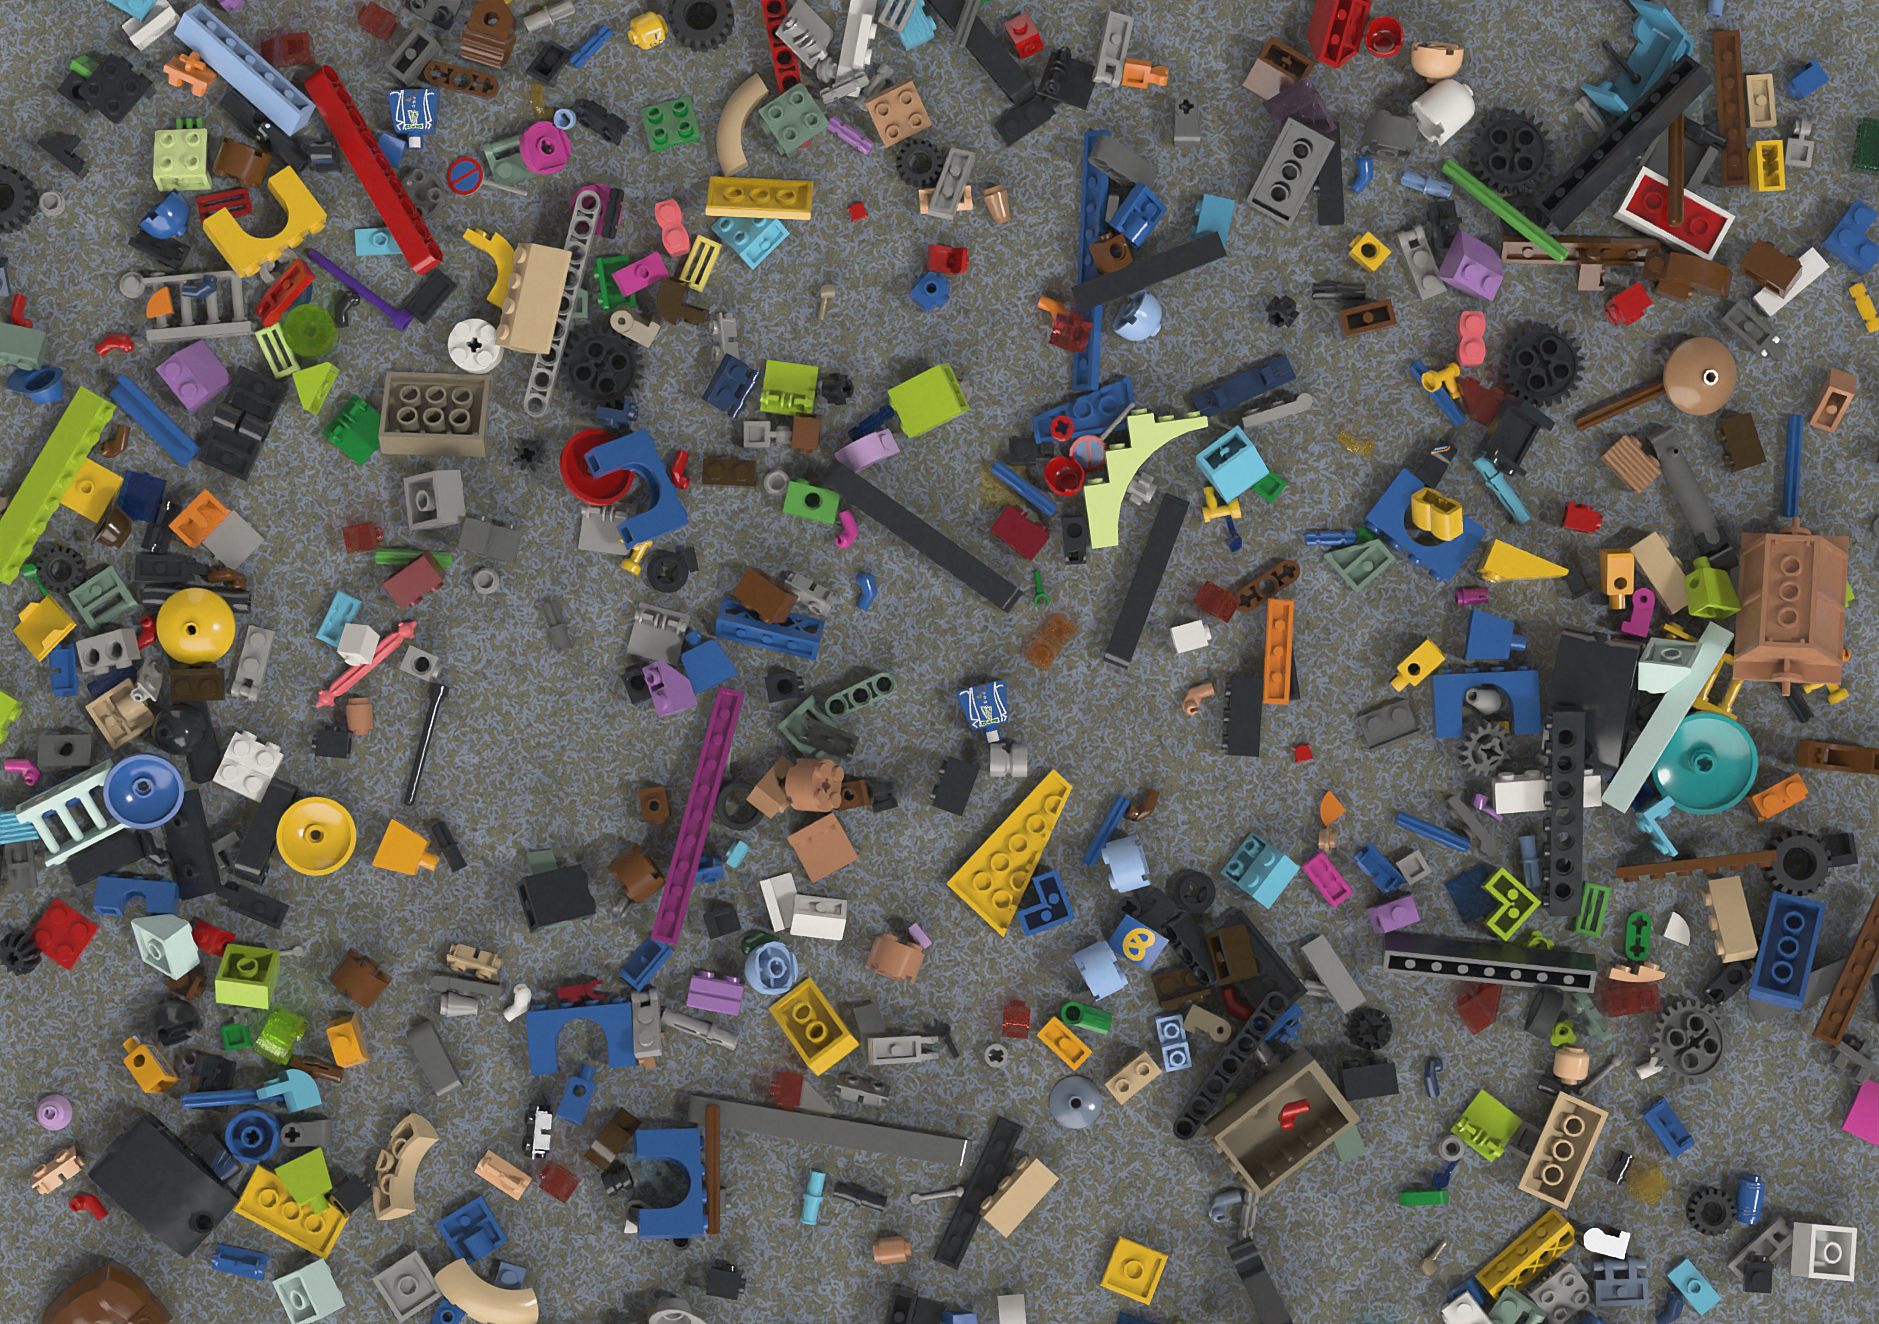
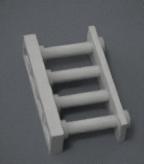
(214, 327)

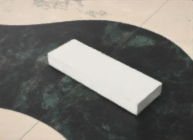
(1812, 267)

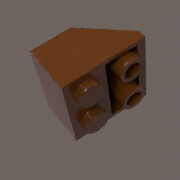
(1277, 69)

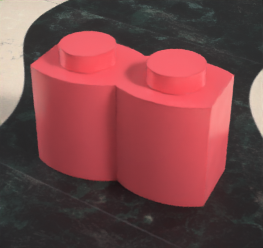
(673, 232)
(1469, 331)

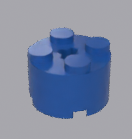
(240, 1141)

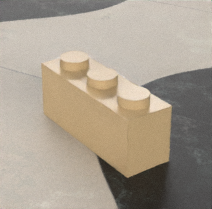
(1661, 571)
(1730, 919)
(1017, 1195)

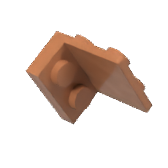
(823, 847)

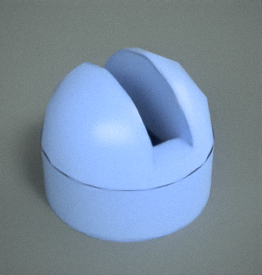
(561, 121)

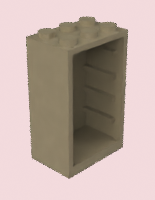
(1249, 1129)

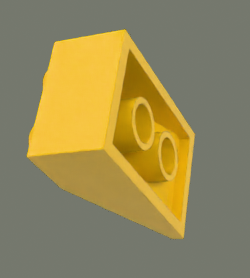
(1509, 563)
(813, 1026)

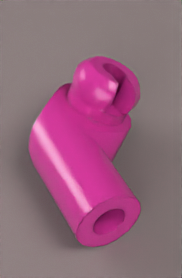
(849, 531)
(25, 767)

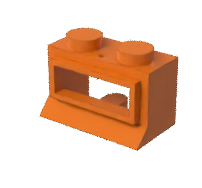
(199, 518)
(1778, 797)

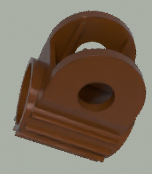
(489, 43)

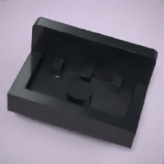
(212, 1074)

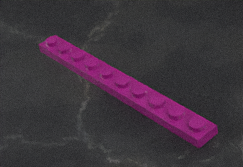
(697, 816)

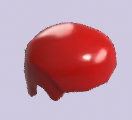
(1384, 37)
(1064, 476)

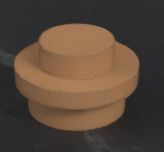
(1327, 839)

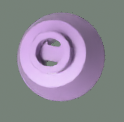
(57, 1106)

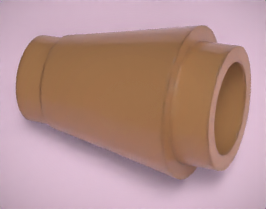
(997, 203)

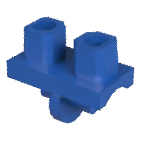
(1288, 1017)

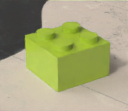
(247, 976)

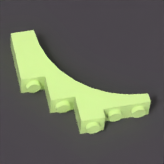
(1122, 462)

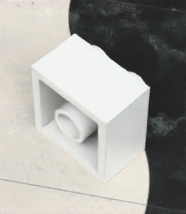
(1823, 1251)

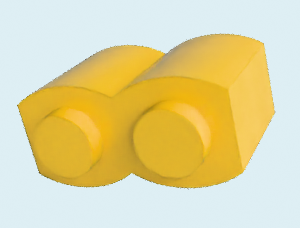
(1437, 514)

